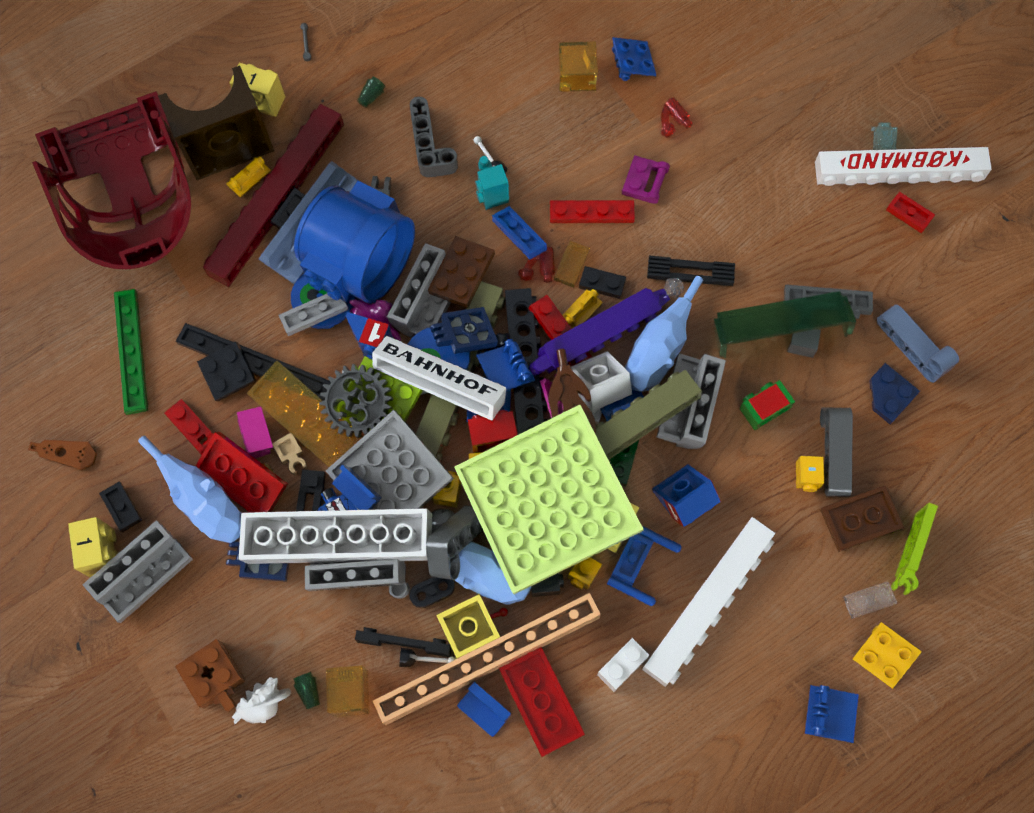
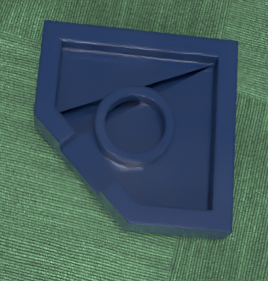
(890, 393)

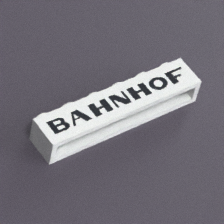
(439, 377)

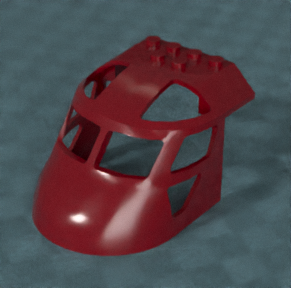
(114, 148)

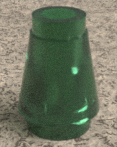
(371, 91)
(307, 689)

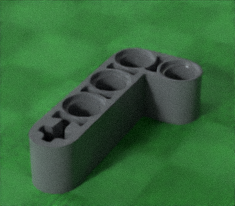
(425, 137)
(838, 450)
(447, 542)

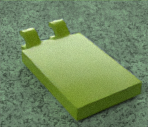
(914, 549)

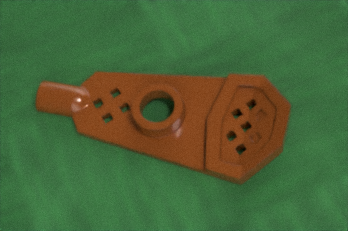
(72, 453)

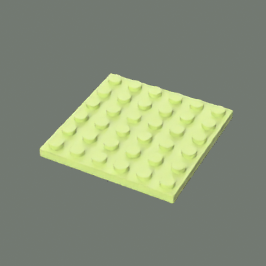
(548, 499)

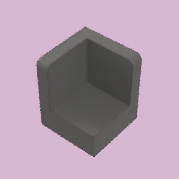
(805, 343)

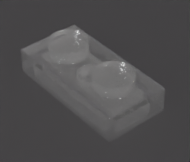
(870, 600)

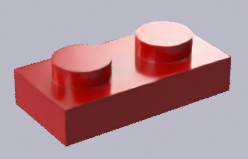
(910, 212)

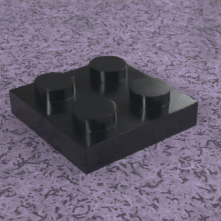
(226, 371)

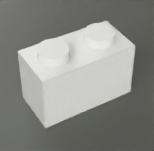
(623, 665)

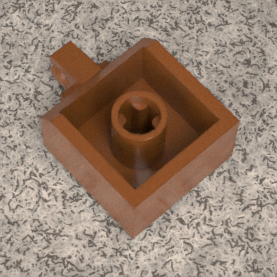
(225, 676)

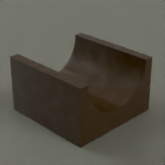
(222, 134)

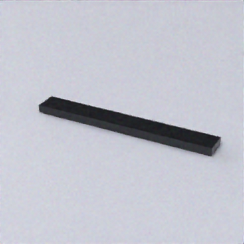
(208, 343)

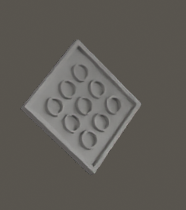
(395, 465)

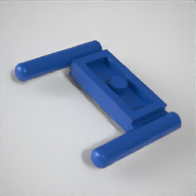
(632, 561)

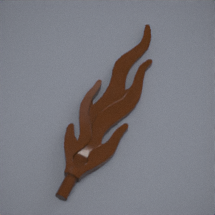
(566, 389)

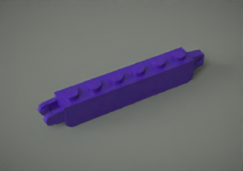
(600, 328)

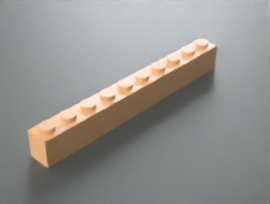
(486, 659)

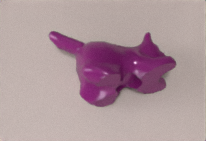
(376, 311)

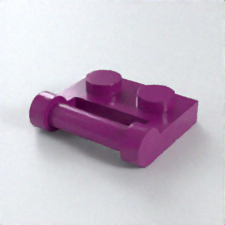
(638, 178)

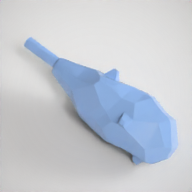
(660, 343)
(198, 496)
(484, 575)

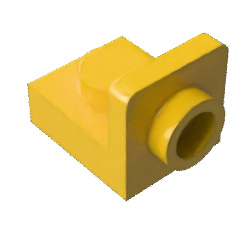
(584, 573)

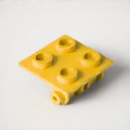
(887, 655)

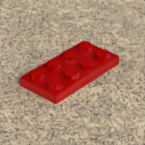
(241, 475)
(541, 702)

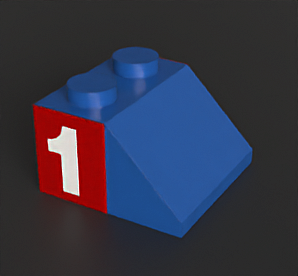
(368, 332)
(687, 495)

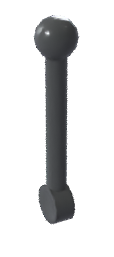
(307, 56)

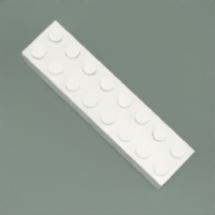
(334, 536)

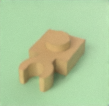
(288, 451)

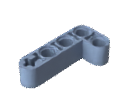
(916, 344)

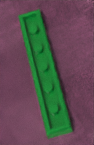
(130, 352)

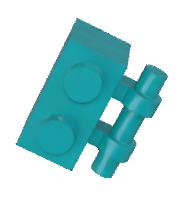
(491, 184)

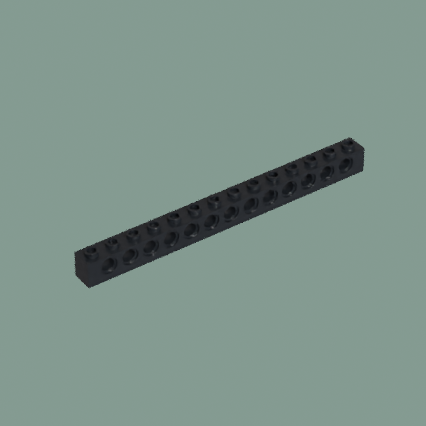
(517, 301)

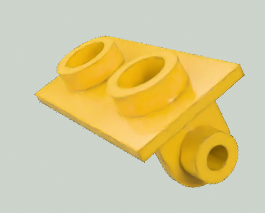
(248, 176)
(582, 308)

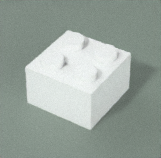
(604, 379)

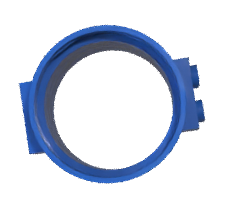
(353, 242)

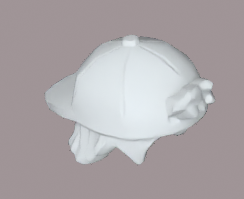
(261, 703)

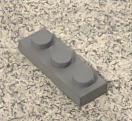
(311, 313)

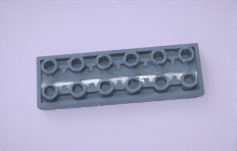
(280, 252)

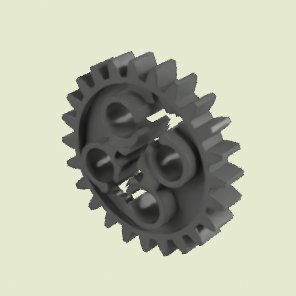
(338, 392)

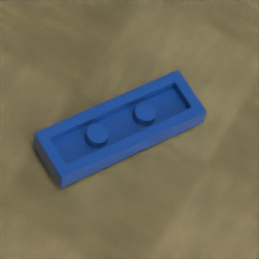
(519, 232)

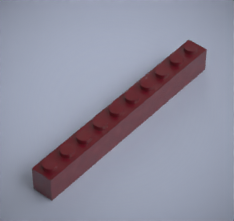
(289, 173)

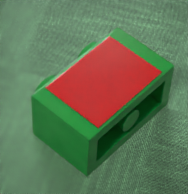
(766, 404)

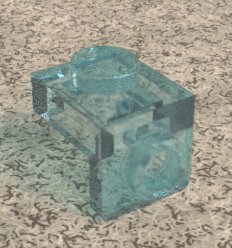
(884, 137)

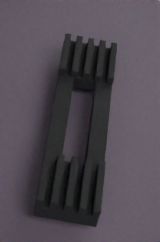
(722, 272)
(311, 483)
(370, 637)

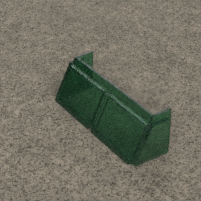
(783, 319)

